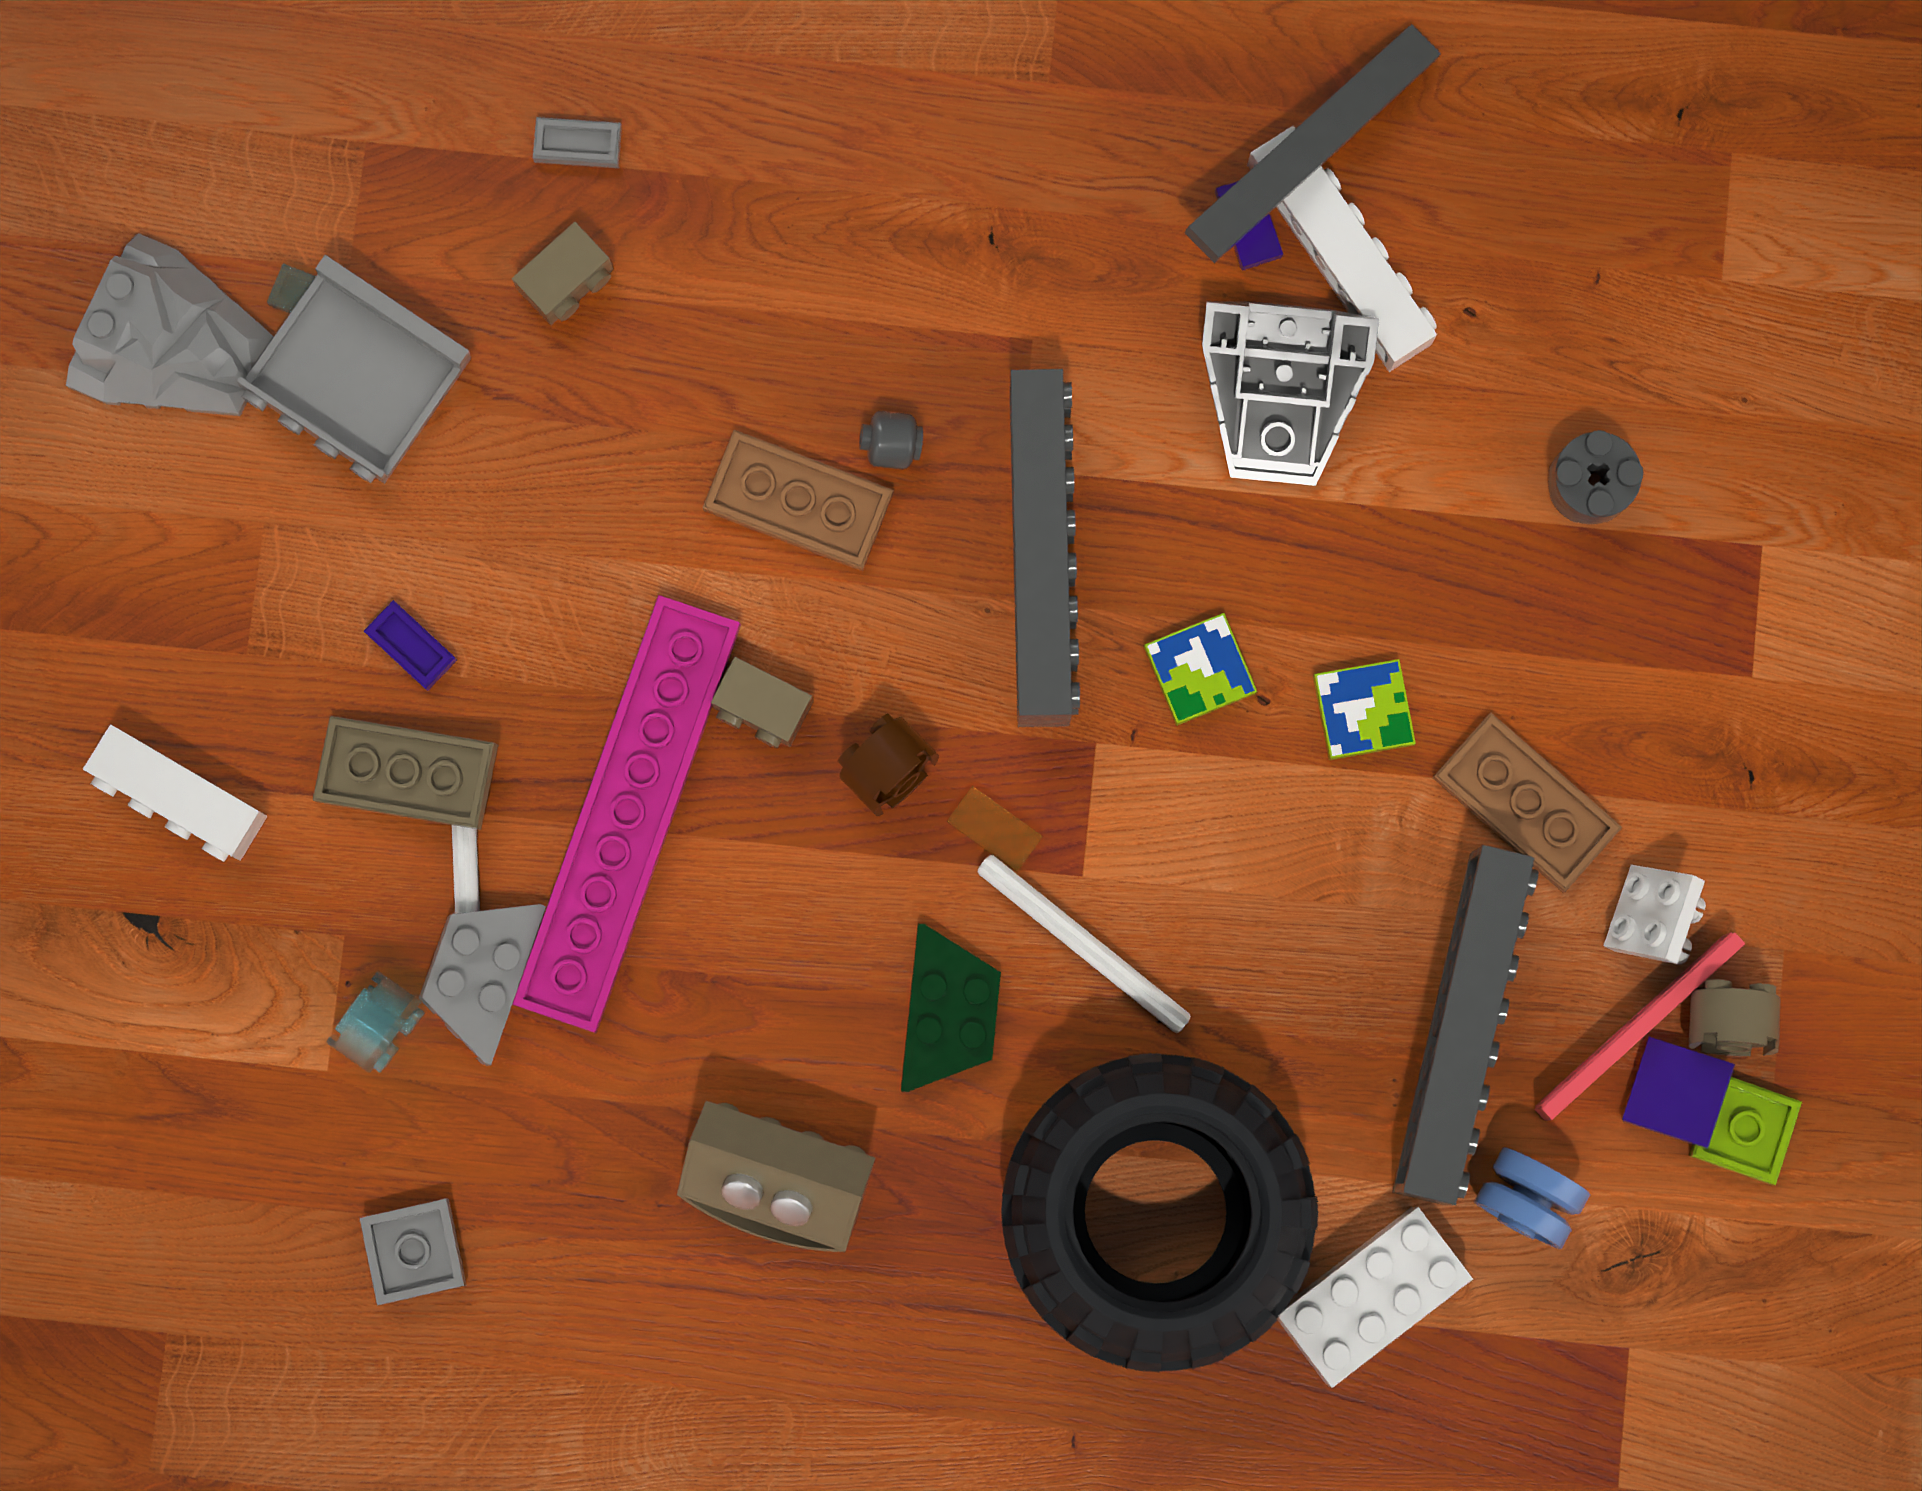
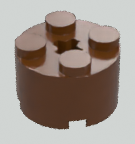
(886, 764)

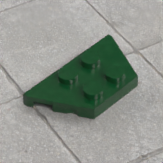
(948, 1011)

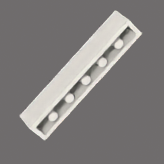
(1354, 262)

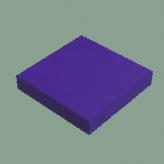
(1678, 1092)

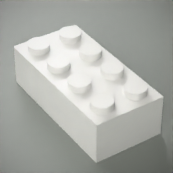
(1373, 1296)

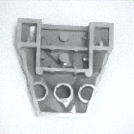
(164, 336)

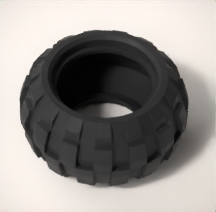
(1265, 1228)

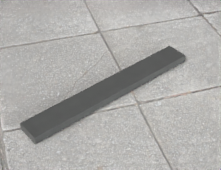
(1312, 143)

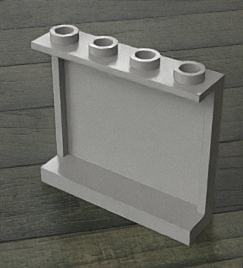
(355, 372)

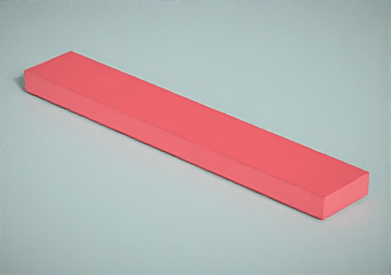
(1638, 1026)

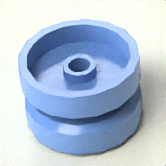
(1529, 1202)

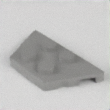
(479, 973)

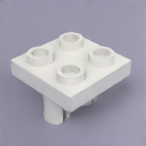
(1656, 914)

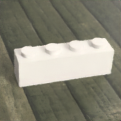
(174, 793)

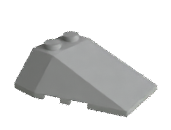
(1284, 383)

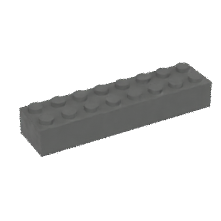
(1040, 548)
(1464, 1026)

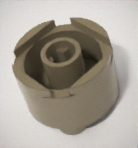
(1734, 1019)

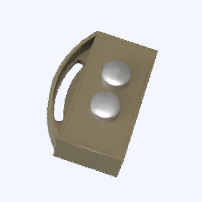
(774, 1179)

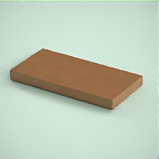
(798, 500)
(1527, 802)

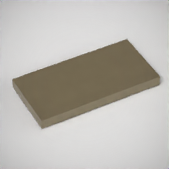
(405, 772)

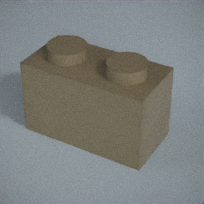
(563, 274)
(761, 703)

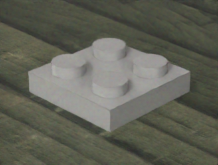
(413, 1251)

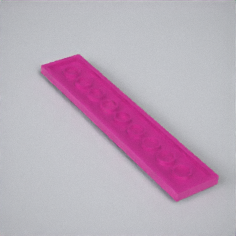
(627, 814)

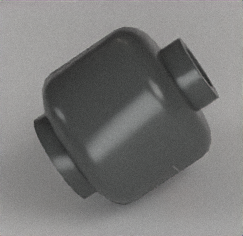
(891, 440)

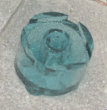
(375, 1023)

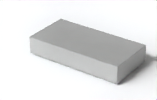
(577, 142)

